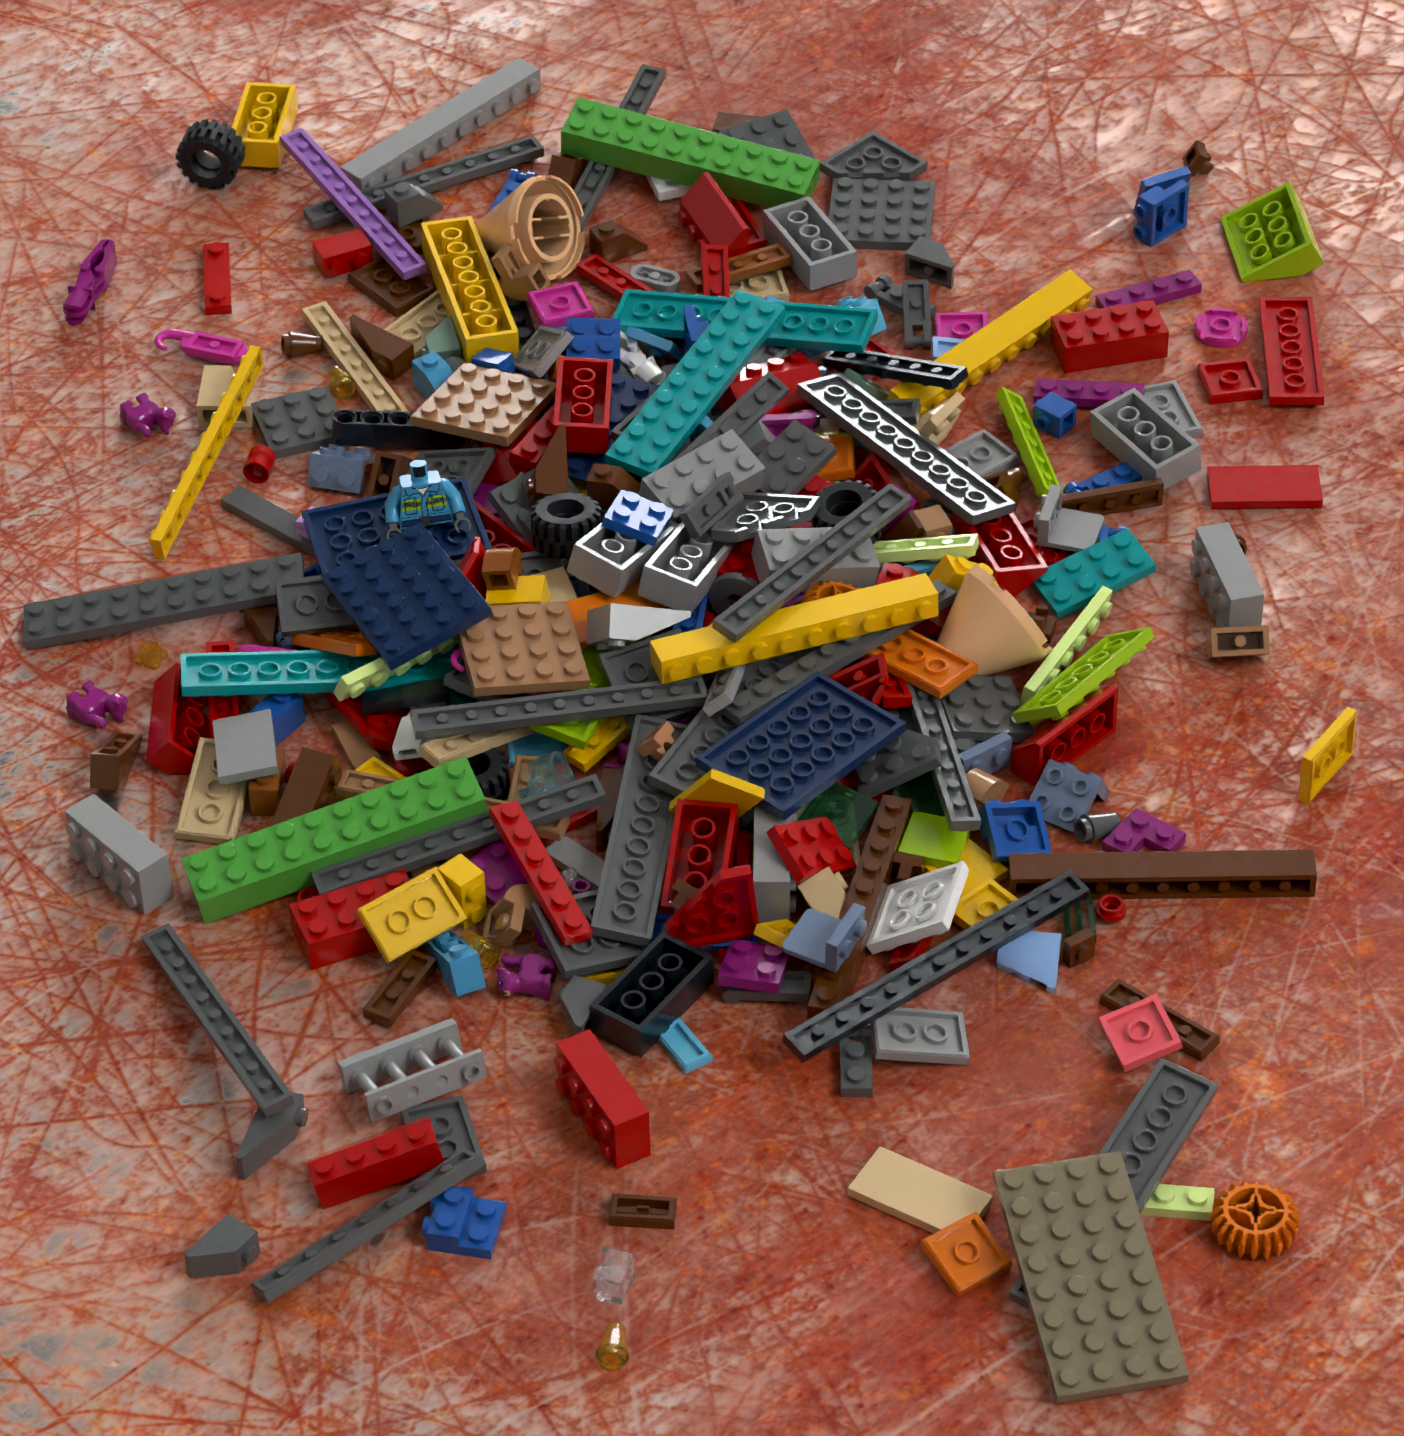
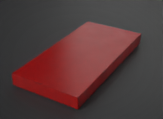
(1264, 487)

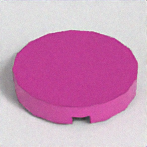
(1220, 328)

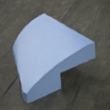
(1033, 957)

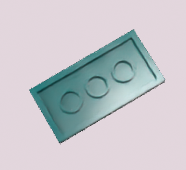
(1079, 577)

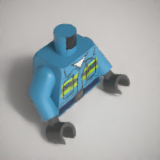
(423, 499)

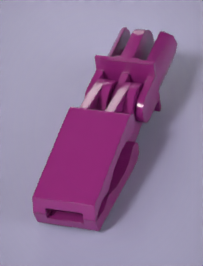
(91, 281)

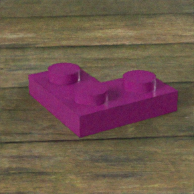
(1143, 830)

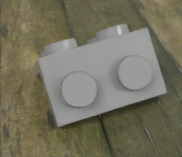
(1065, 527)

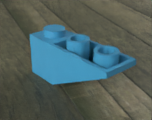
(457, 963)

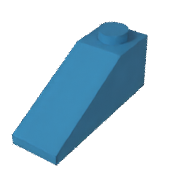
(430, 373)

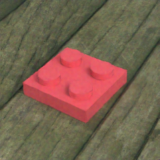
(1140, 1032)

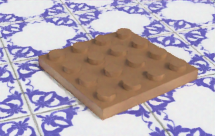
(484, 404)
(524, 651)

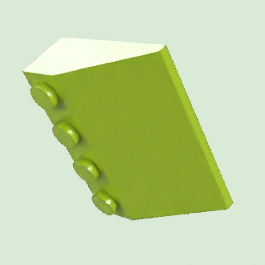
(1272, 237)

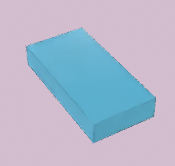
(684, 1047)

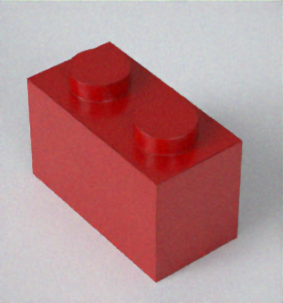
(342, 253)

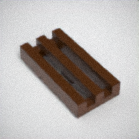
(643, 1215)

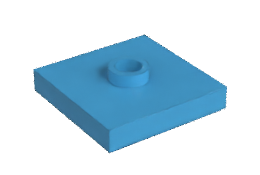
(655, 345)

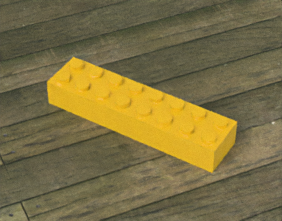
(468, 286)

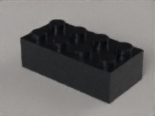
(651, 994)

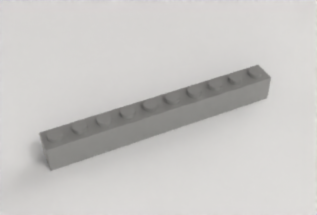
(444, 125)

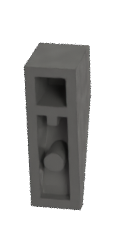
(269, 1136)

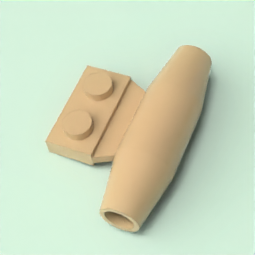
(940, 420)

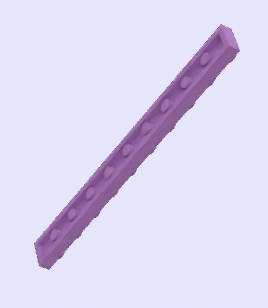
(353, 204)

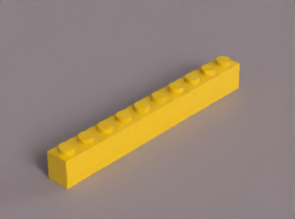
(1003, 338)
(797, 628)

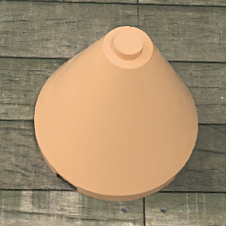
(539, 224)
(991, 627)

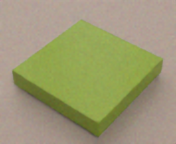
(931, 838)

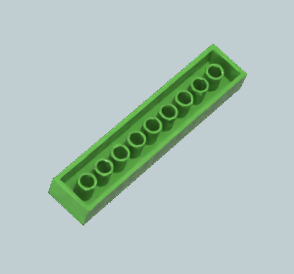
(685, 153)
(285, 854)

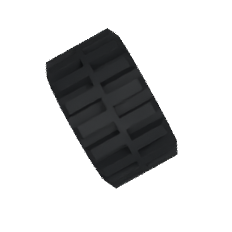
(217, 140)
(841, 500)
(561, 522)
(492, 773)

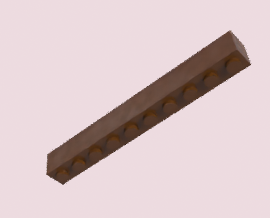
(1172, 873)
(866, 889)

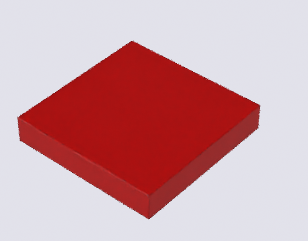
(1230, 381)

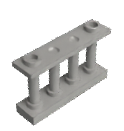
(405, 1054)

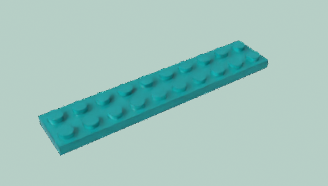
(801, 327)
(695, 384)
(288, 672)

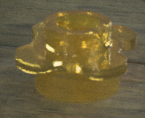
(150, 655)

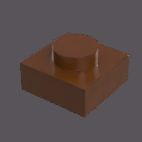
(1079, 947)

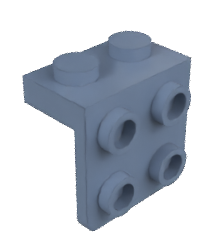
(338, 468)
(988, 754)
(1067, 793)
(825, 938)

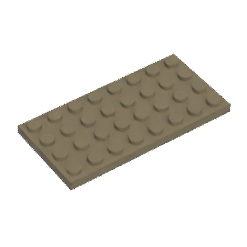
(1089, 1277)

